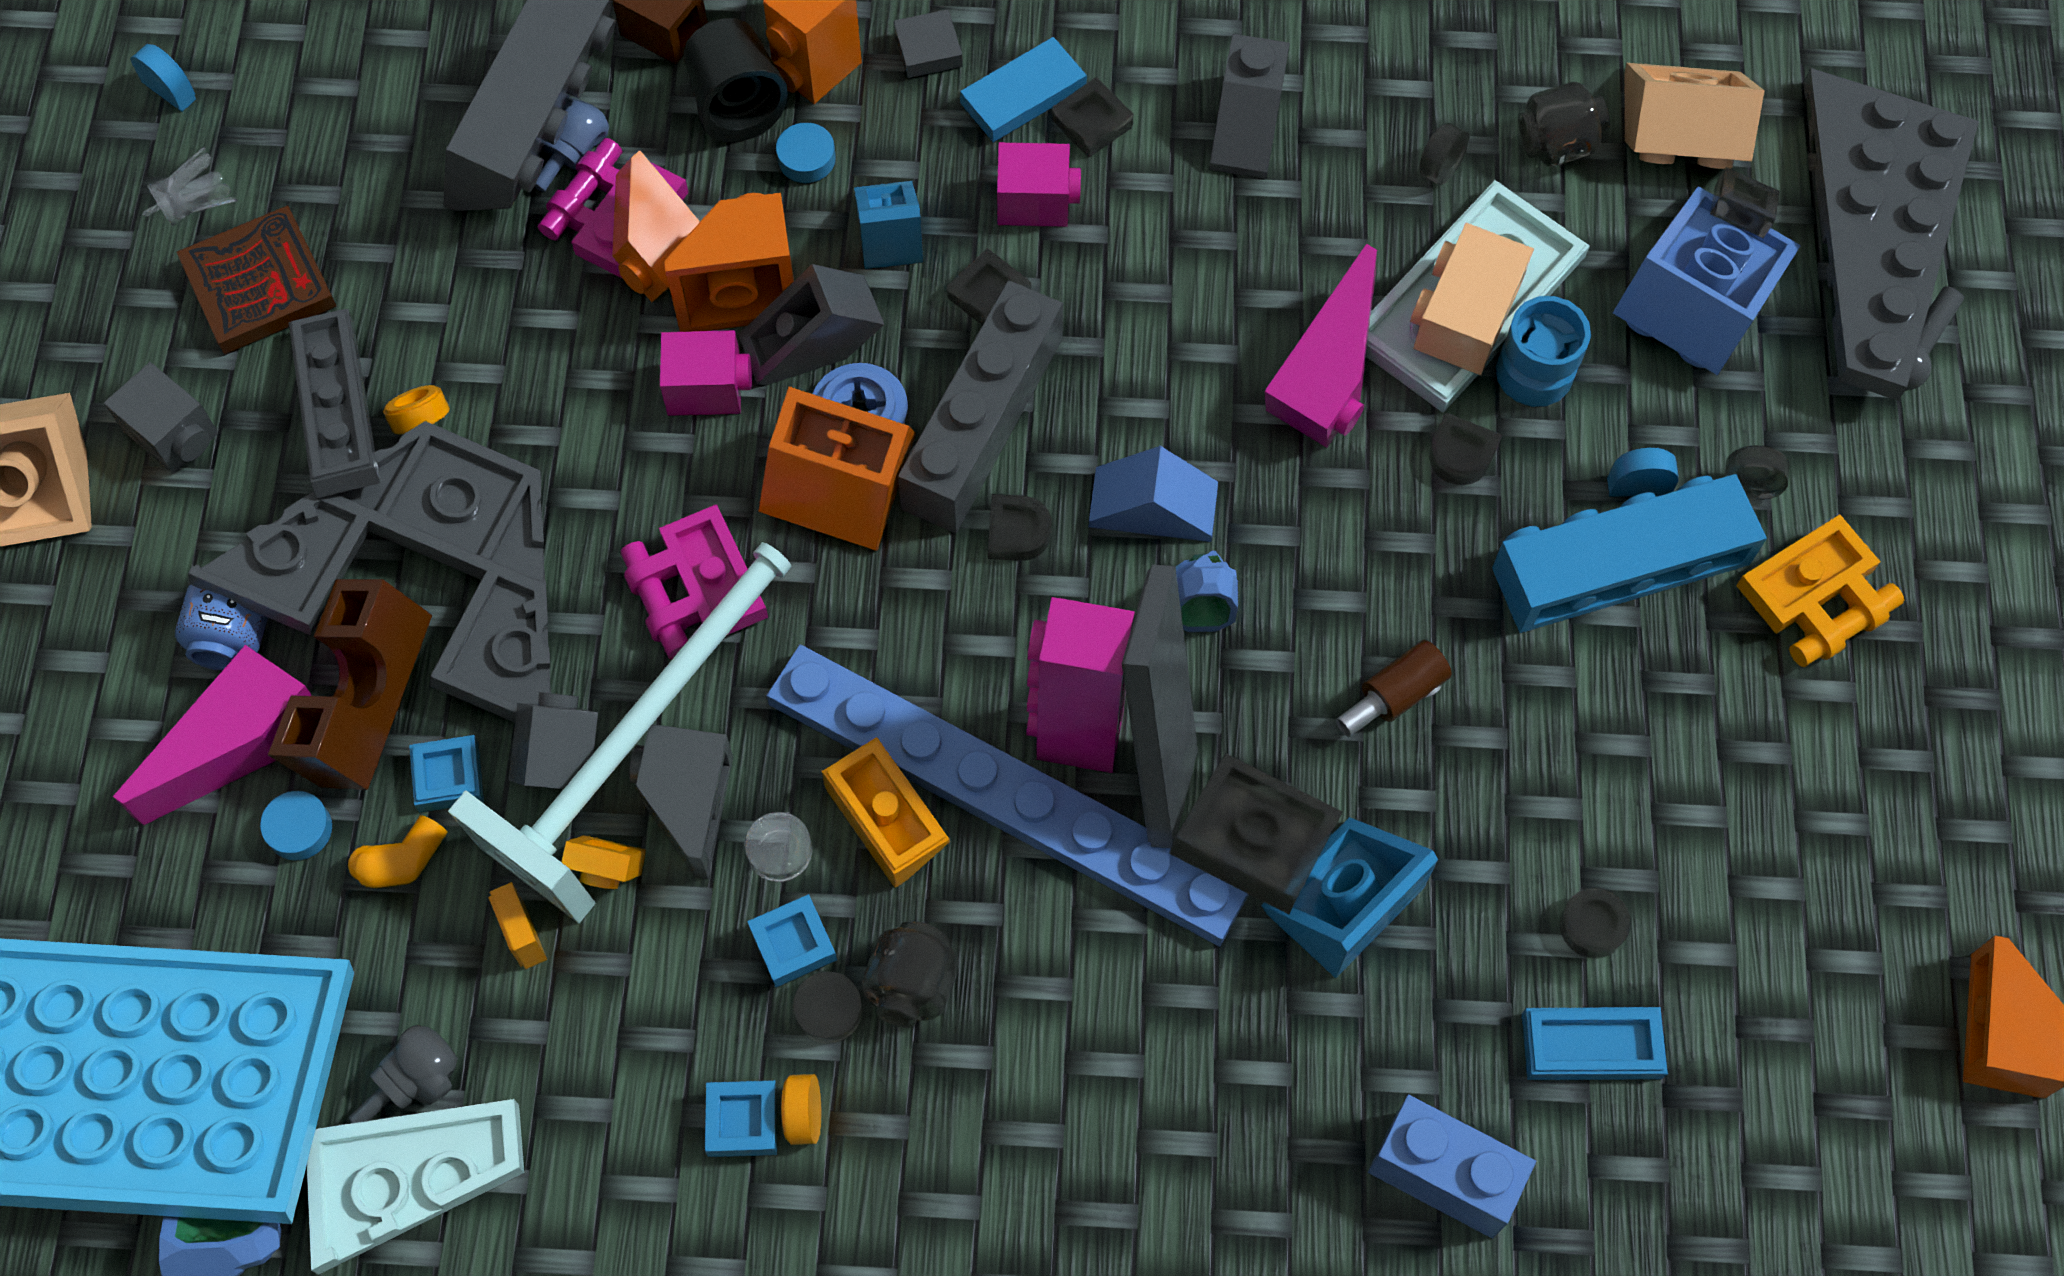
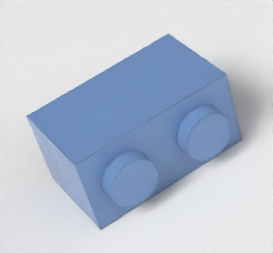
(1452, 1167)

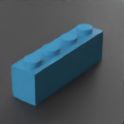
(1627, 551)

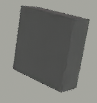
(928, 43)

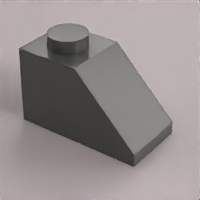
(1249, 106)
(811, 324)
(684, 788)

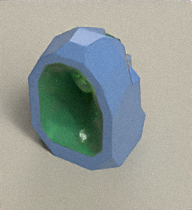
(1207, 593)
(214, 1246)

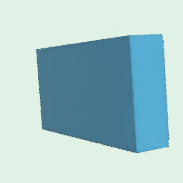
(1022, 89)
(1594, 1043)

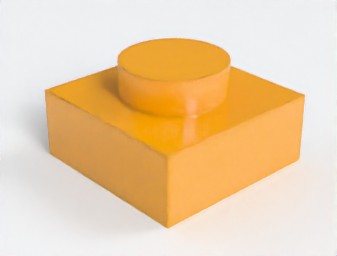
(603, 861)

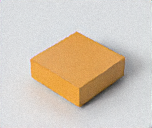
(517, 926)

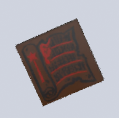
(255, 279)

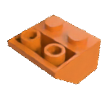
(834, 468)

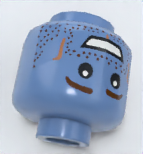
(216, 628)

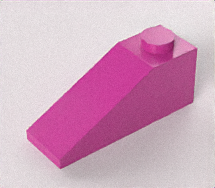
(1324, 373)
(215, 740)

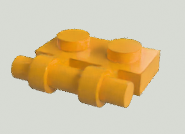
(1809, 574)

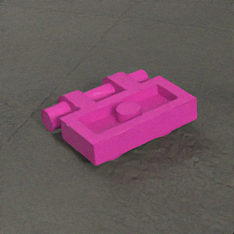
(595, 227)
(708, 566)

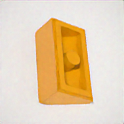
(884, 811)

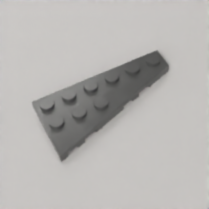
(1885, 211)

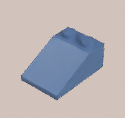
(1704, 284)

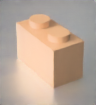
(1471, 298)

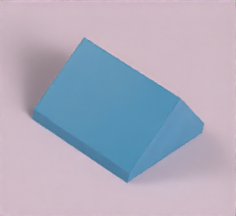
(1354, 893)

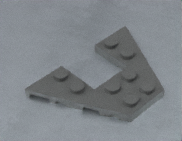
(442, 502)

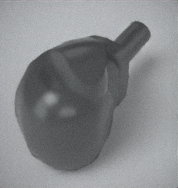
(412, 1070)

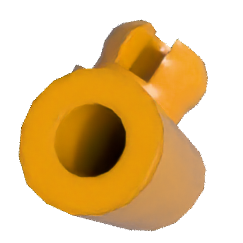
(397, 862)

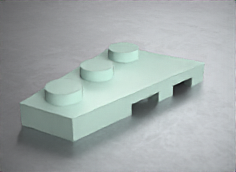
(402, 1171)

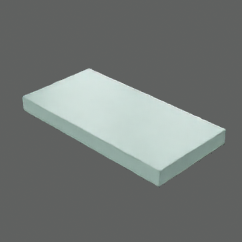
(1497, 211)

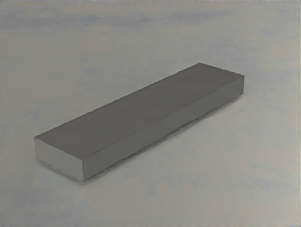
(333, 403)

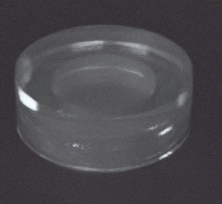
(778, 846)

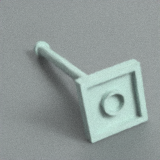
(530, 849)

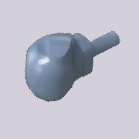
(583, 130)

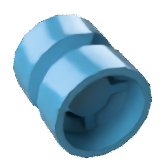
(1543, 351)

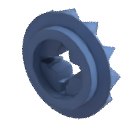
(877, 387)

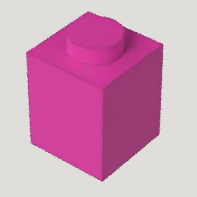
(1035, 184)
(703, 373)

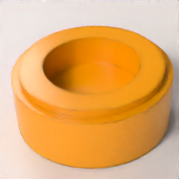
(415, 407)
(801, 1109)

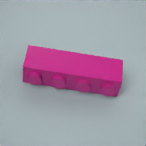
(1078, 683)

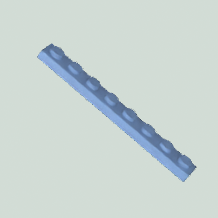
(1005, 793)

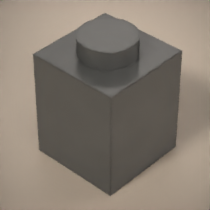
(161, 418)
(551, 741)

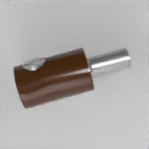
(1398, 687)

